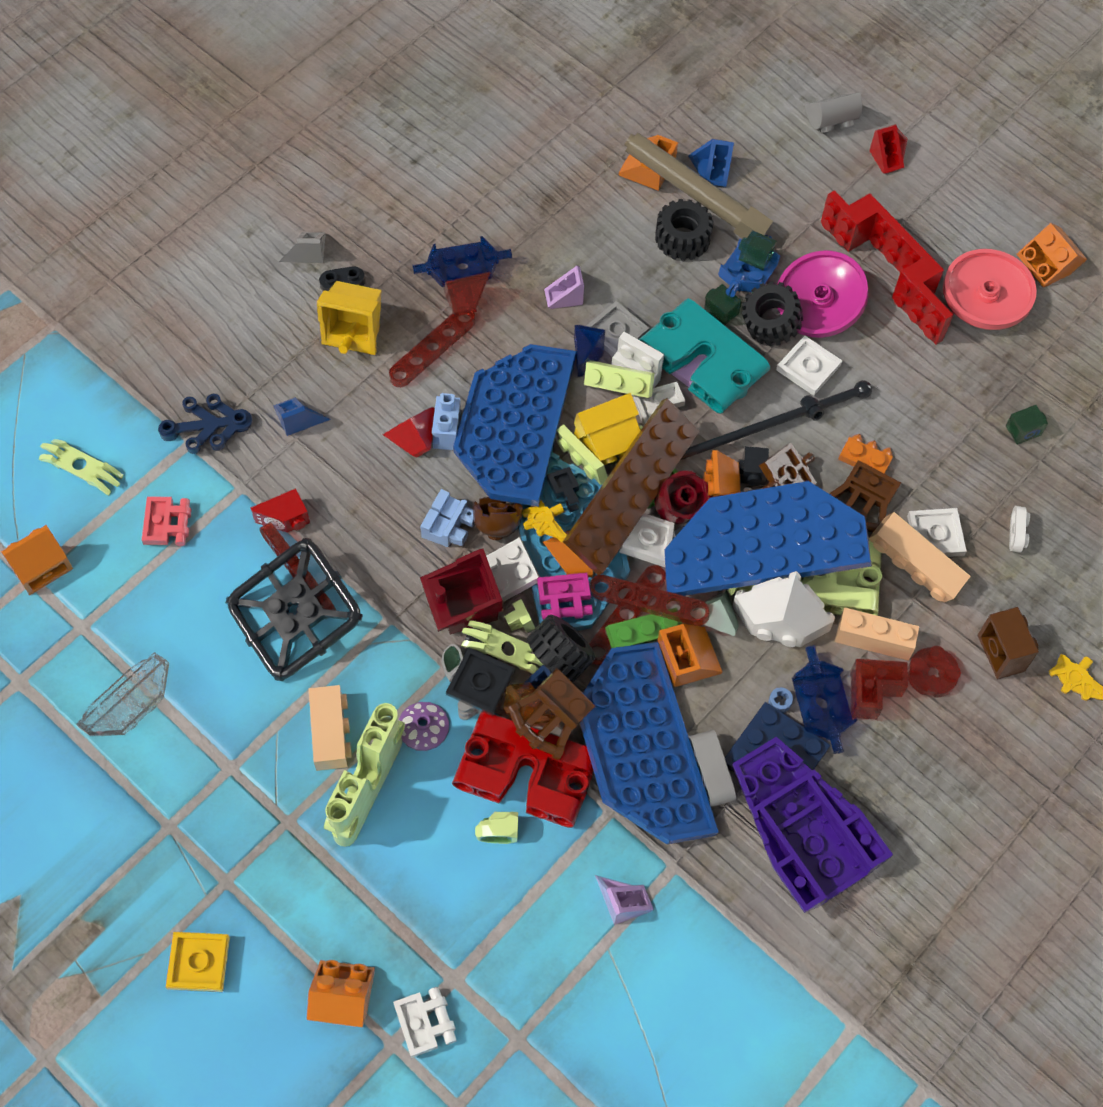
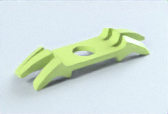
(93, 469)
(493, 643)

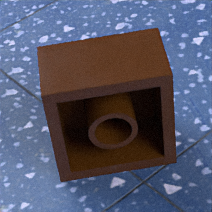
(1008, 642)

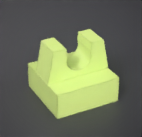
(519, 617)

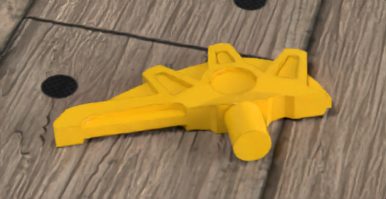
(543, 520)
(1076, 678)

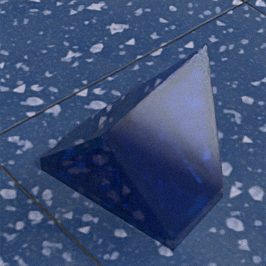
(588, 346)

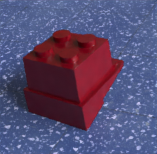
(463, 593)

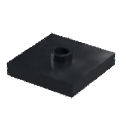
(480, 681)

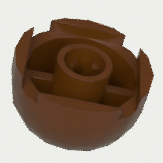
(496, 517)

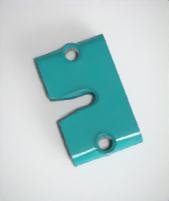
(727, 359)

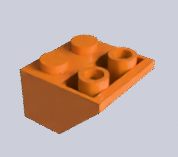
(640, 173)
(1051, 255)
(722, 475)
(37, 559)
(688, 654)
(340, 993)

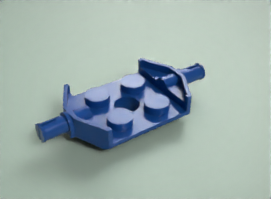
(740, 280)

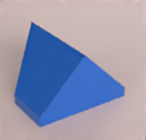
(713, 161)
(297, 417)

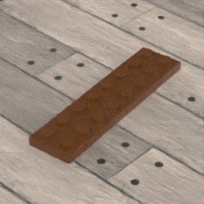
(631, 487)

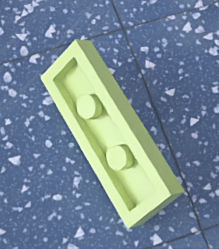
(619, 379)
(581, 455)

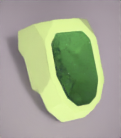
(498, 828)

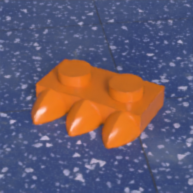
(866, 453)

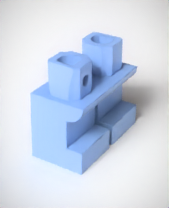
(446, 421)
(444, 520)

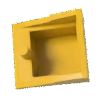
(350, 317)
(608, 428)

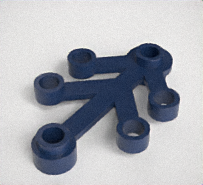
(208, 424)

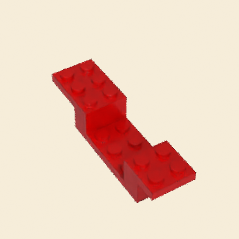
(918, 270)

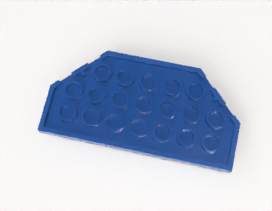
(514, 422)
(765, 537)
(643, 747)

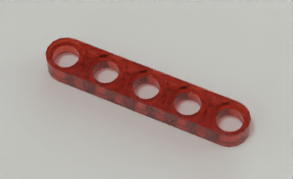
(429, 356)
(279, 545)
(658, 608)
(601, 638)

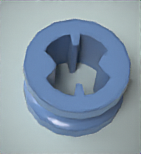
(785, 694)

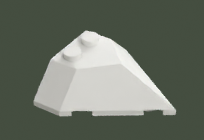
(783, 611)

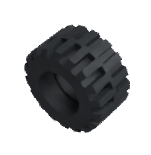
(684, 215)
(771, 297)
(561, 647)

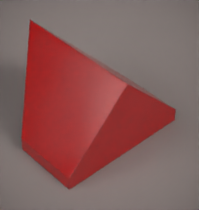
(889, 148)
(414, 433)

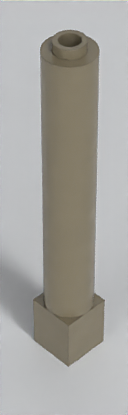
(697, 187)

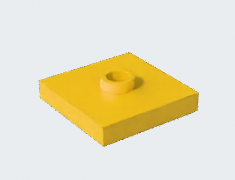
(197, 962)

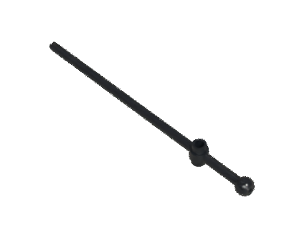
(810, 407)

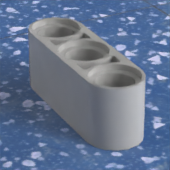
(712, 768)

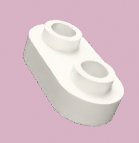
(1018, 524)

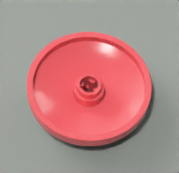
(989, 289)

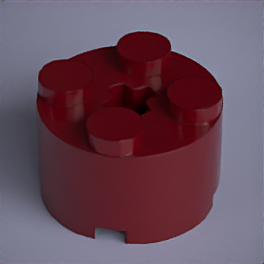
(685, 485)

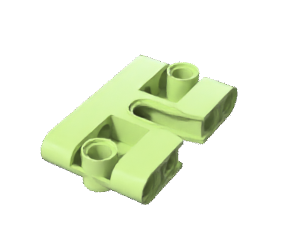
(849, 587)
(349, 811)

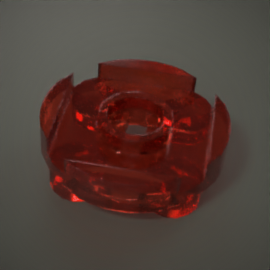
(941, 660)

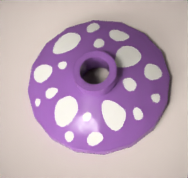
(428, 736)

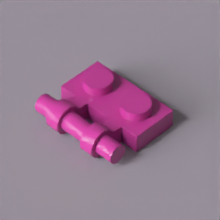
(565, 589)

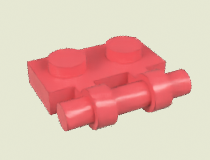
(157, 521)

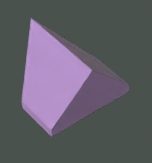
(566, 290)
(624, 899)

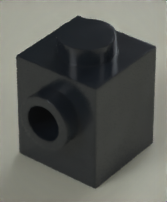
(749, 465)

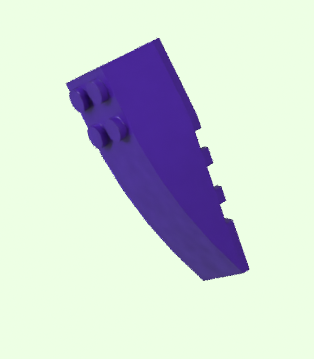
(807, 827)

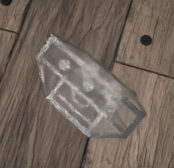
(127, 699)

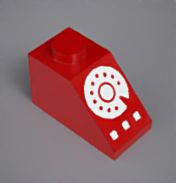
(283, 511)

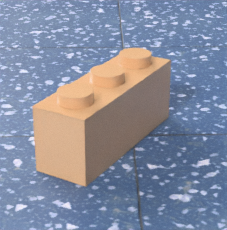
(876, 634)
(329, 727)

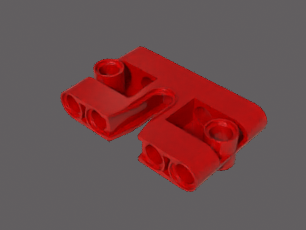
(506, 752)

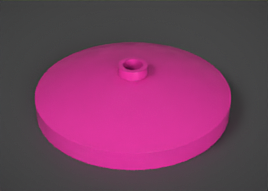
(829, 290)

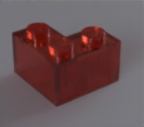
(872, 681)

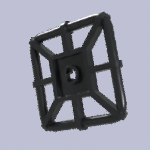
(309, 611)

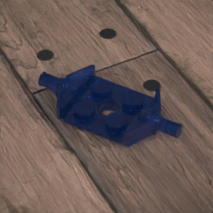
(479, 257)
(823, 681)

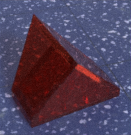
(465, 293)

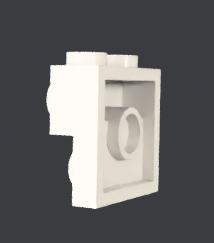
(639, 356)

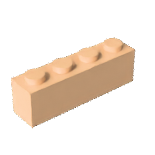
(919, 558)

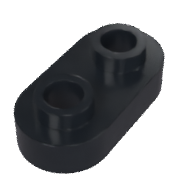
(342, 275)

